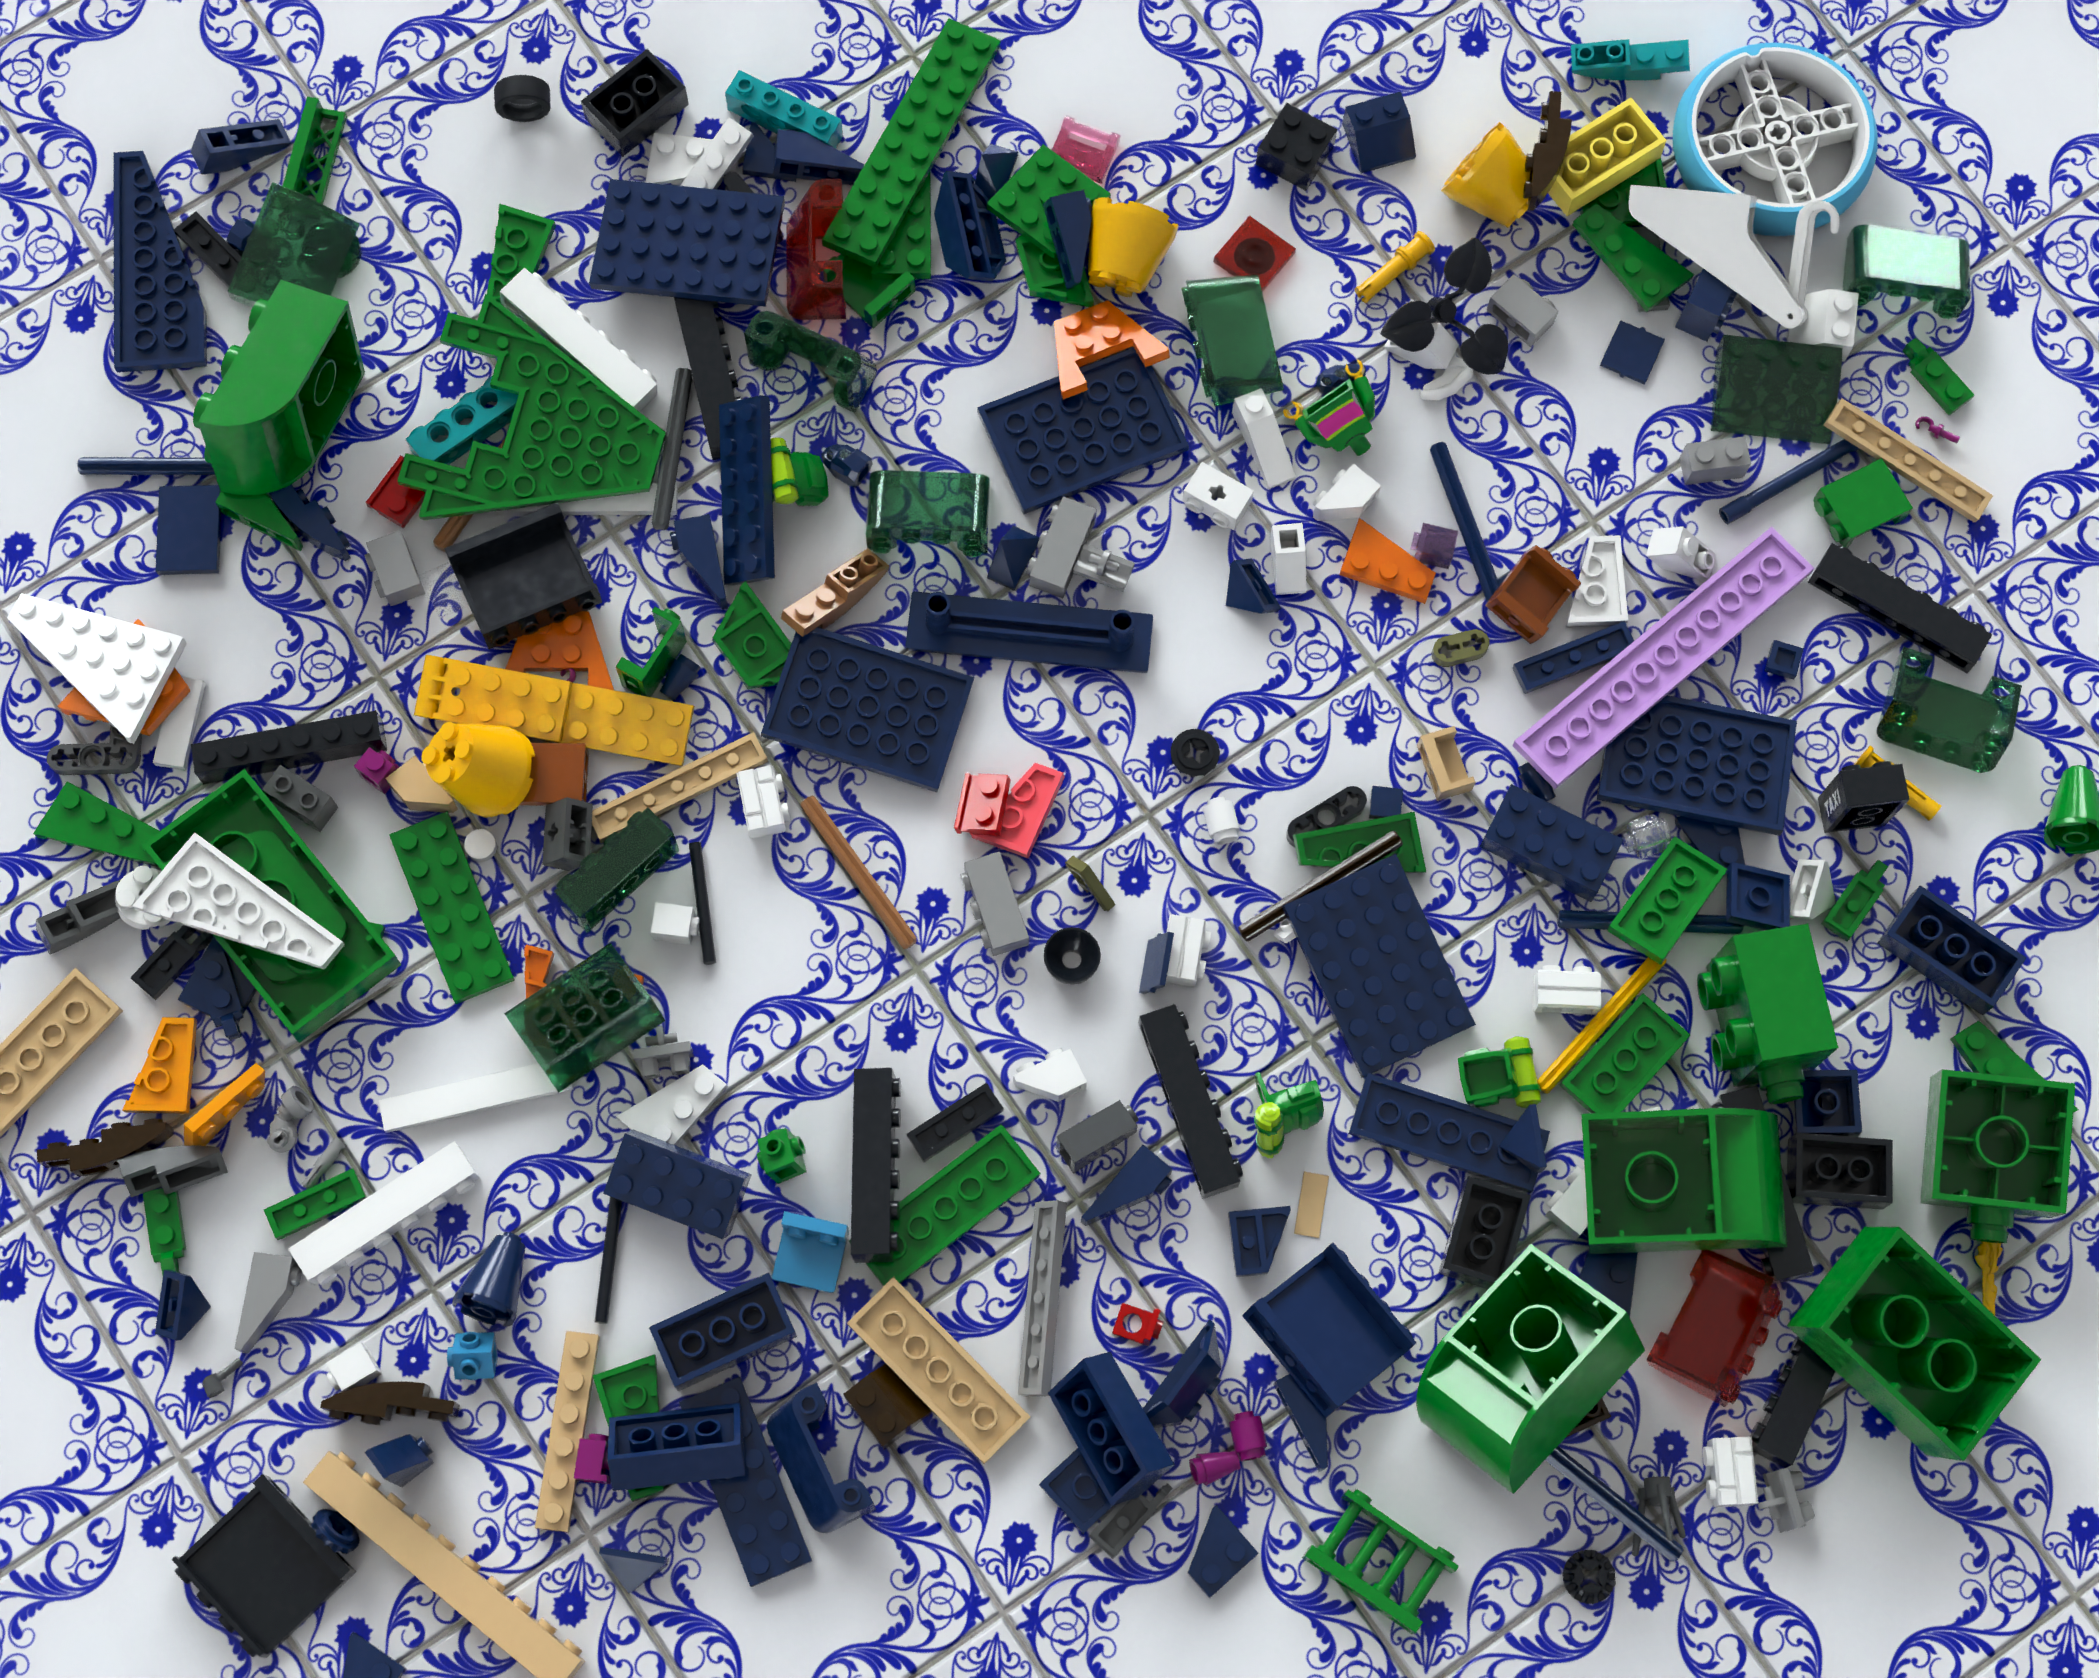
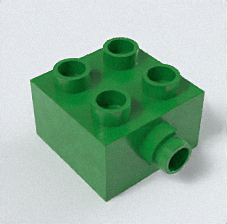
(1768, 1010)
(1997, 1148)

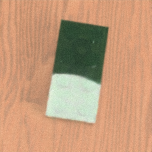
(616, 869)

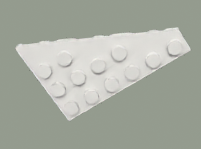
(106, 659)

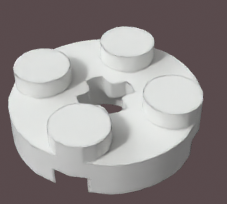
(128, 892)

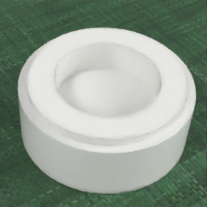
(480, 845)

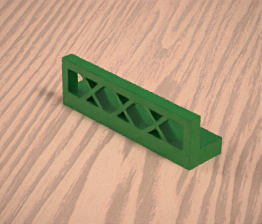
(304, 146)

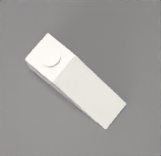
(1263, 437)

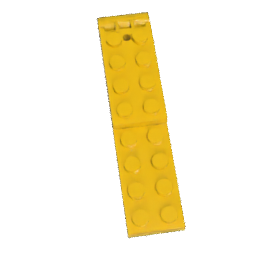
(554, 709)

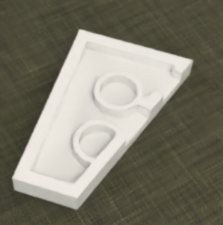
(674, 157)
(1602, 588)

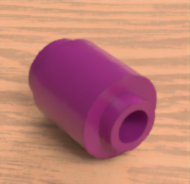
(1248, 1436)

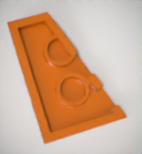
(1385, 565)

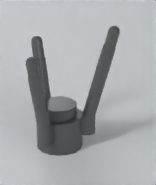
(1659, 1493)

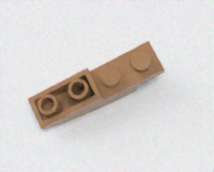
(837, 595)

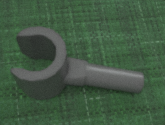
(212, 1383)

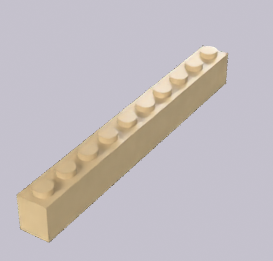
(442, 1570)

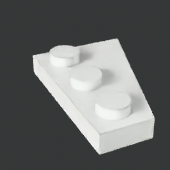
(675, 1108)

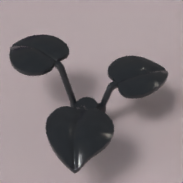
(1412, 327)

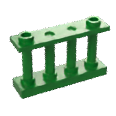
(1378, 1594)

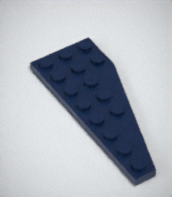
(155, 298)

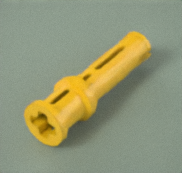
(1404, 259)
(1918, 799)

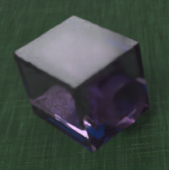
(1434, 545)

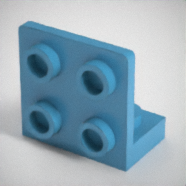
(810, 1252)

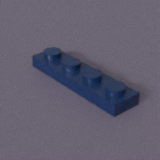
(1572, 657)

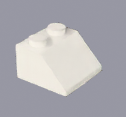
(1829, 320)

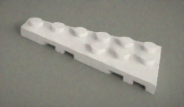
(224, 899)

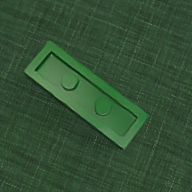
(315, 1204)

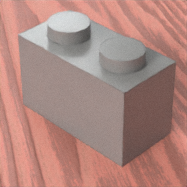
(1522, 310)
(1715, 460)
(394, 568)

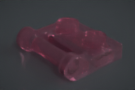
(1087, 159)

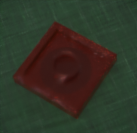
(1254, 252)

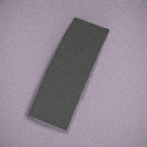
(79, 918)
(170, 1168)

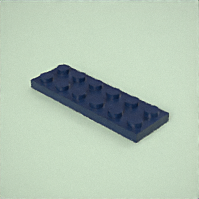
(746, 490)
(1439, 1131)
(756, 1503)

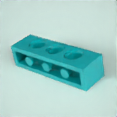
(779, 110)
(460, 437)

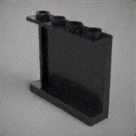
(523, 576)
(263, 1568)

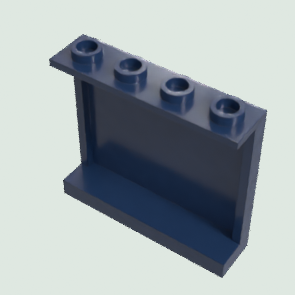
(1329, 1329)

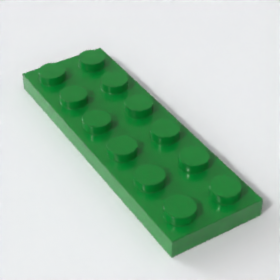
(451, 907)
(956, 1202)

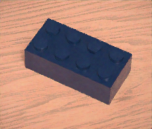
(1551, 843)
(1952, 950)
(677, 1184)
(722, 1332)
(1110, 1428)

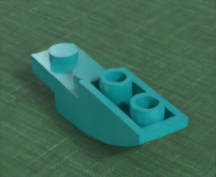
(1629, 62)

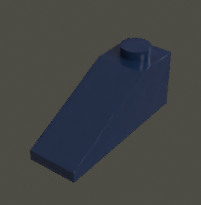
(236, 145)
(809, 158)
(1069, 226)
(698, 551)
(1132, 1185)
(1306, 1419)
(401, 1459)

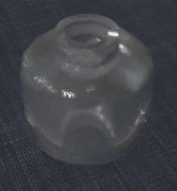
(1646, 836)

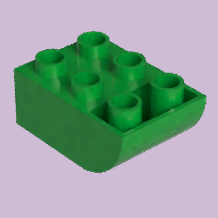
(280, 391)
(1683, 1180)
(1525, 1367)

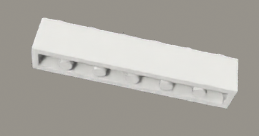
(573, 335)
(384, 1214)

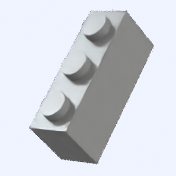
(1061, 546)
(994, 904)

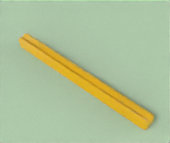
(1598, 1024)

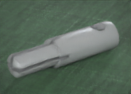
(325, 1160)

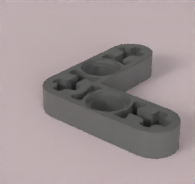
(116, 747)

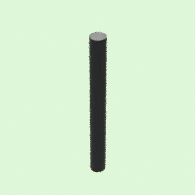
(702, 903)
(608, 1261)

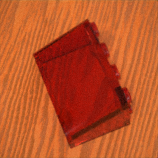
(806, 294)
(1718, 1327)

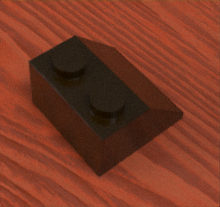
(886, 1405)

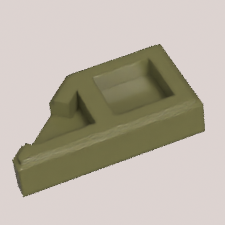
(1089, 882)

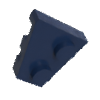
(1714, 840)
(1256, 1238)
(1219, 1553)
(368, 1661)

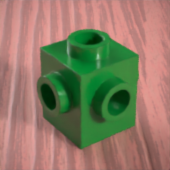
(781, 1155)

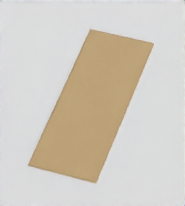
(1311, 1204)

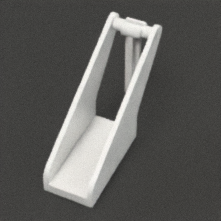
(1719, 237)

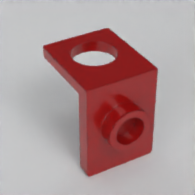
(1150, 1326)

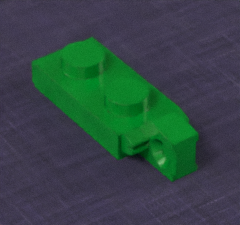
(1937, 377)
(1855, 901)
(164, 1228)

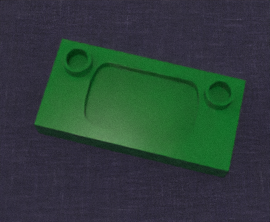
(259, 839)

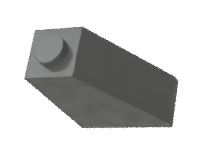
(1096, 1135)

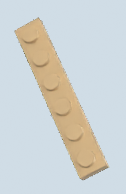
(1908, 460)
(680, 785)
(566, 1429)

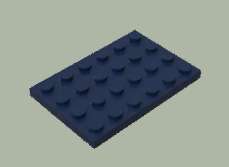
(687, 242)
(1076, 443)
(868, 707)
(1703, 764)
(1378, 965)

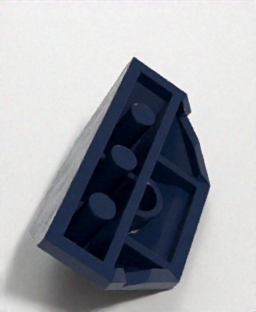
(967, 229)
(1187, 1382)

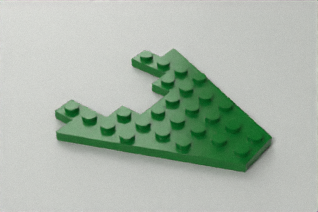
(564, 438)

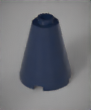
(494, 1282)

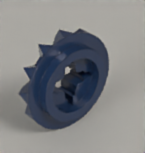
(335, 1531)

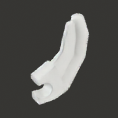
(1451, 381)

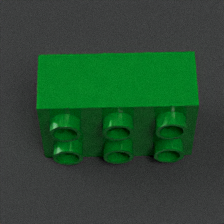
(1914, 1342)

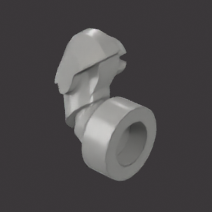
(282, 1129)

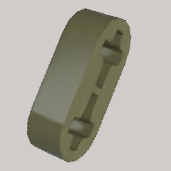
(1462, 654)

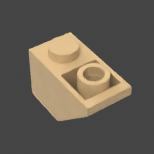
(418, 790)

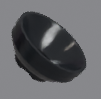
(1076, 941)

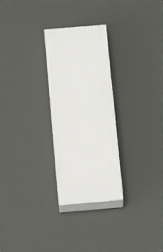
(179, 728)

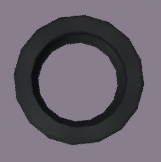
(522, 98)

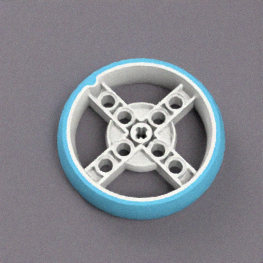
(1777, 136)

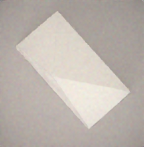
(1811, 889)

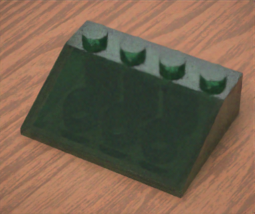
(293, 243)
(1775, 388)
(584, 1017)

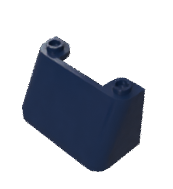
(823, 1502)

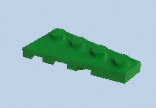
(1634, 260)
(96, 825)
(1335, 844)
(1990, 1055)
(630, 1391)

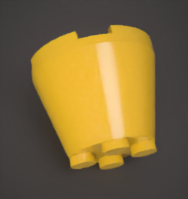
(1492, 178)
(1127, 244)
(481, 766)

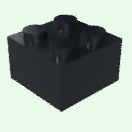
(1296, 146)

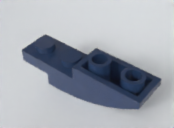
(311, 521)

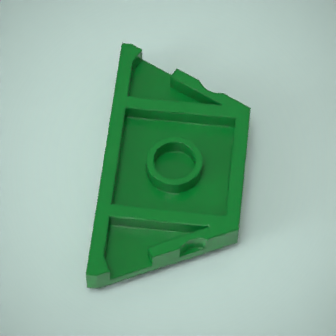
(1045, 276)
(752, 641)

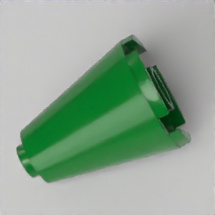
(2074, 813)

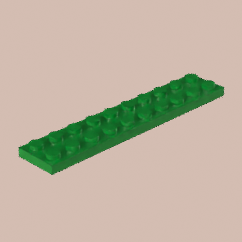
(911, 143)

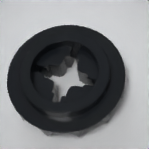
(1200, 741)
(1573, 1576)

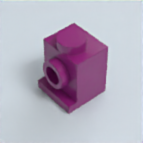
(375, 768)
(592, 1460)

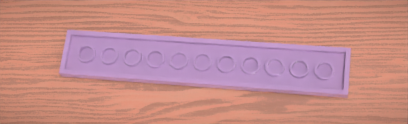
(1662, 658)

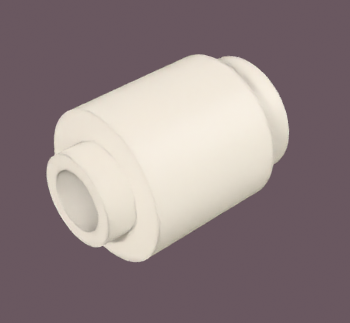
(1221, 820)

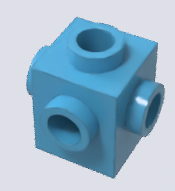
(473, 1356)

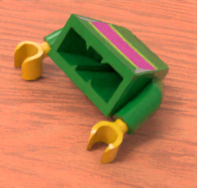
(1339, 416)

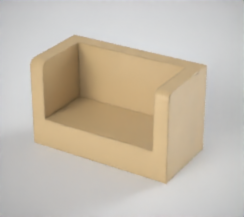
(1444, 764)

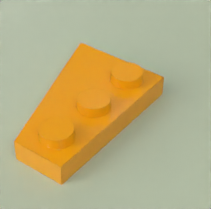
(168, 1070)
(218, 1112)

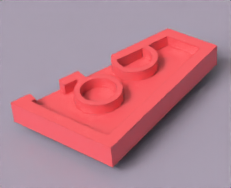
(1026, 810)

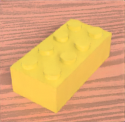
(1606, 155)

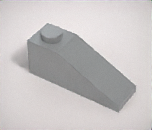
(267, 1291)

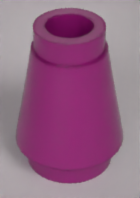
(1213, 1466)

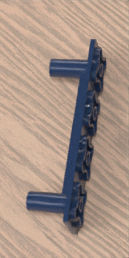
(1029, 632)

